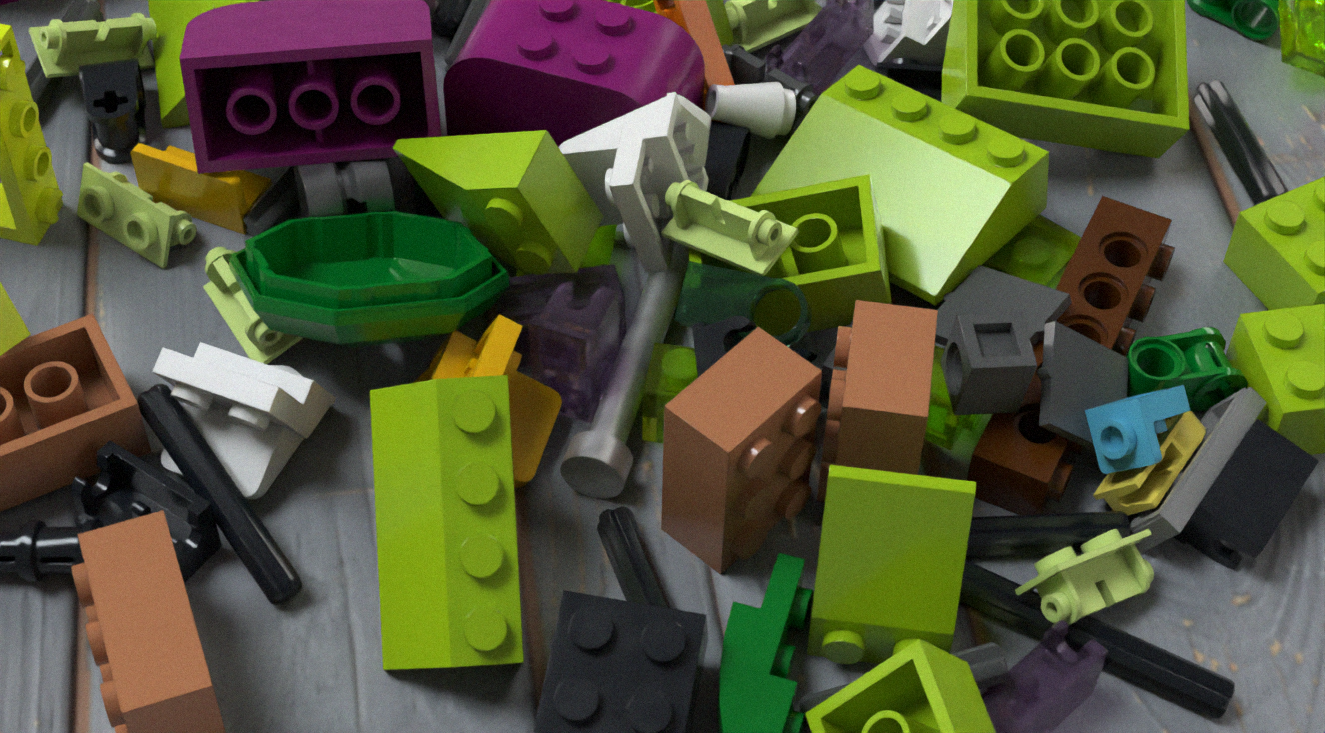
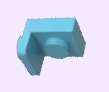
(1128, 428)

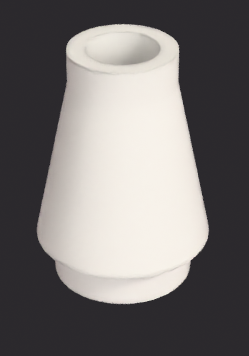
(758, 106)

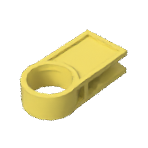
(1145, 486)

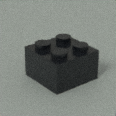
(622, 668)

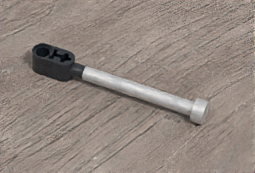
(598, 458)

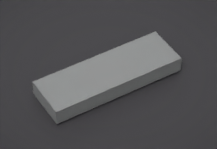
(1225, 428)

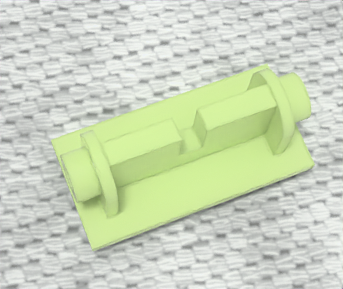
(767, 21)
(71, 44)
(131, 215)
(725, 229)
(251, 332)
(1097, 579)

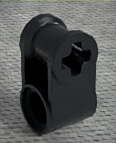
(116, 106)

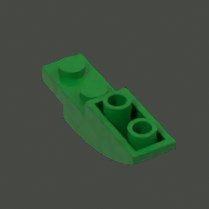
(757, 659)

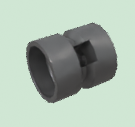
(344, 188)

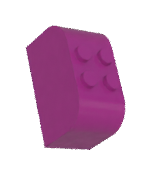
(566, 67)
(308, 82)

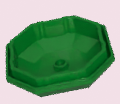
(368, 277)

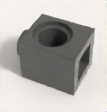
(988, 363)

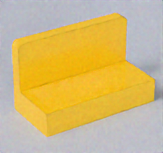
(211, 197)

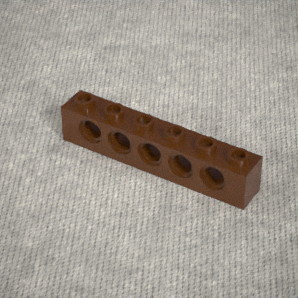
(1108, 284)

